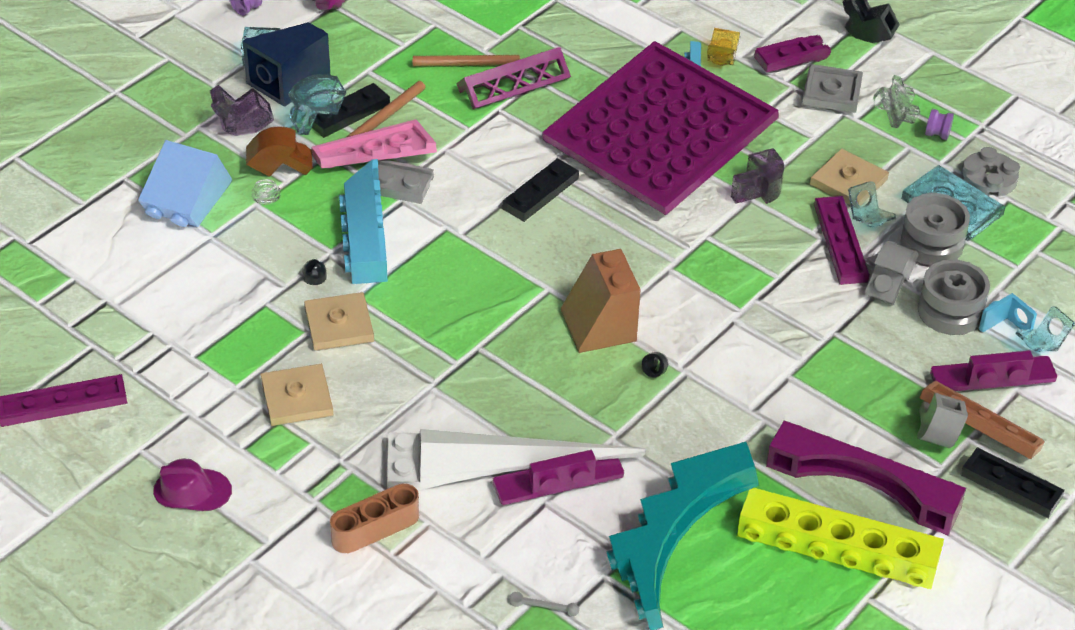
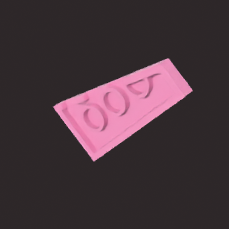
(380, 144)

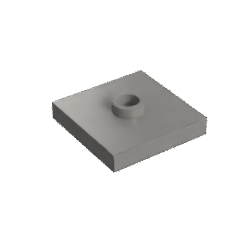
(832, 88)

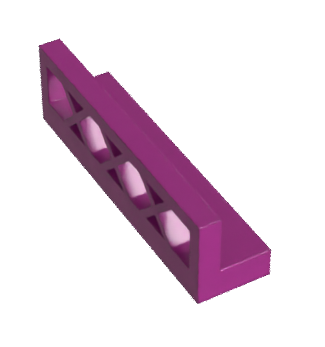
(509, 71)

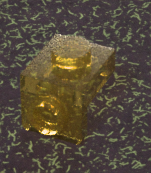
(723, 47)

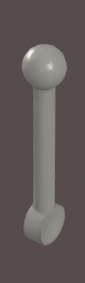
(517, 599)

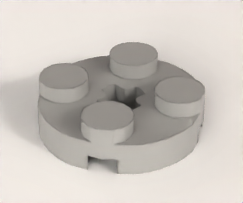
(1002, 170)

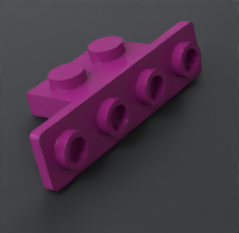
(996, 371)
(556, 476)

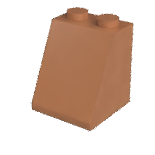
(603, 303)

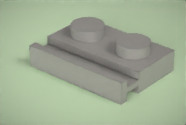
(404, 181)

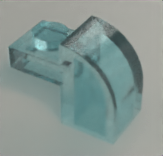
(313, 96)

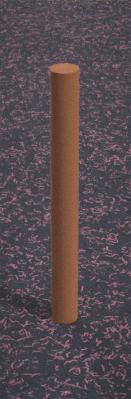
(464, 60)
(390, 109)

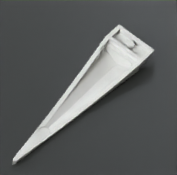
(449, 457)

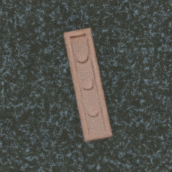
(990, 422)

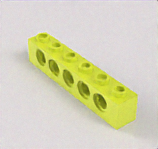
(840, 537)

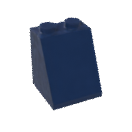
(284, 58)

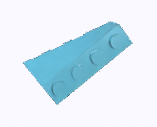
(364, 226)

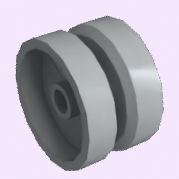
(935, 227)
(953, 297)

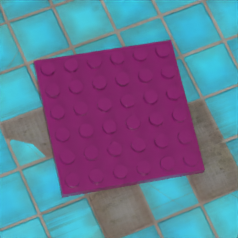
(660, 126)

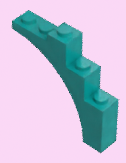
(666, 517)

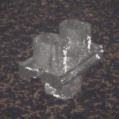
(897, 102)

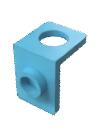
(1007, 309)

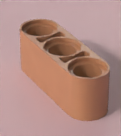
(374, 518)

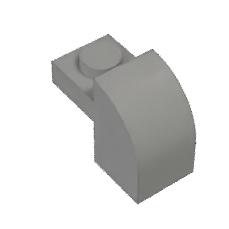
(892, 267)
(942, 420)

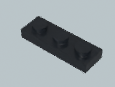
(353, 108)
(540, 189)
(1012, 482)

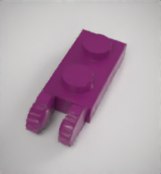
(792, 53)

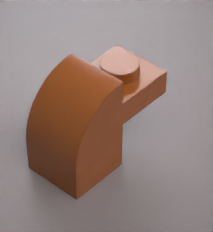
(275, 147)

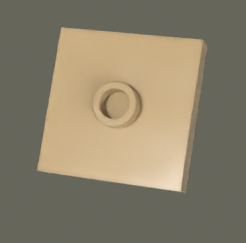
(846, 171)
(339, 321)
(296, 394)

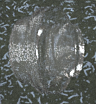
(265, 192)

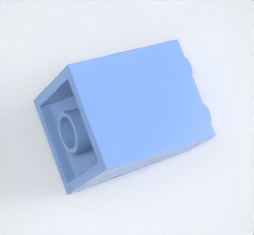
(184, 184)

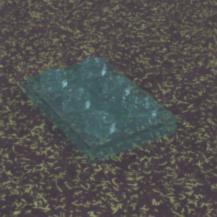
(981, 207)

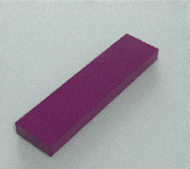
(841, 240)
(62, 400)

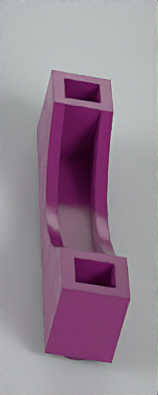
(927, 498)

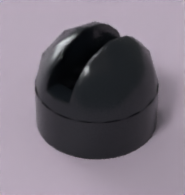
(318, 272)
(650, 363)

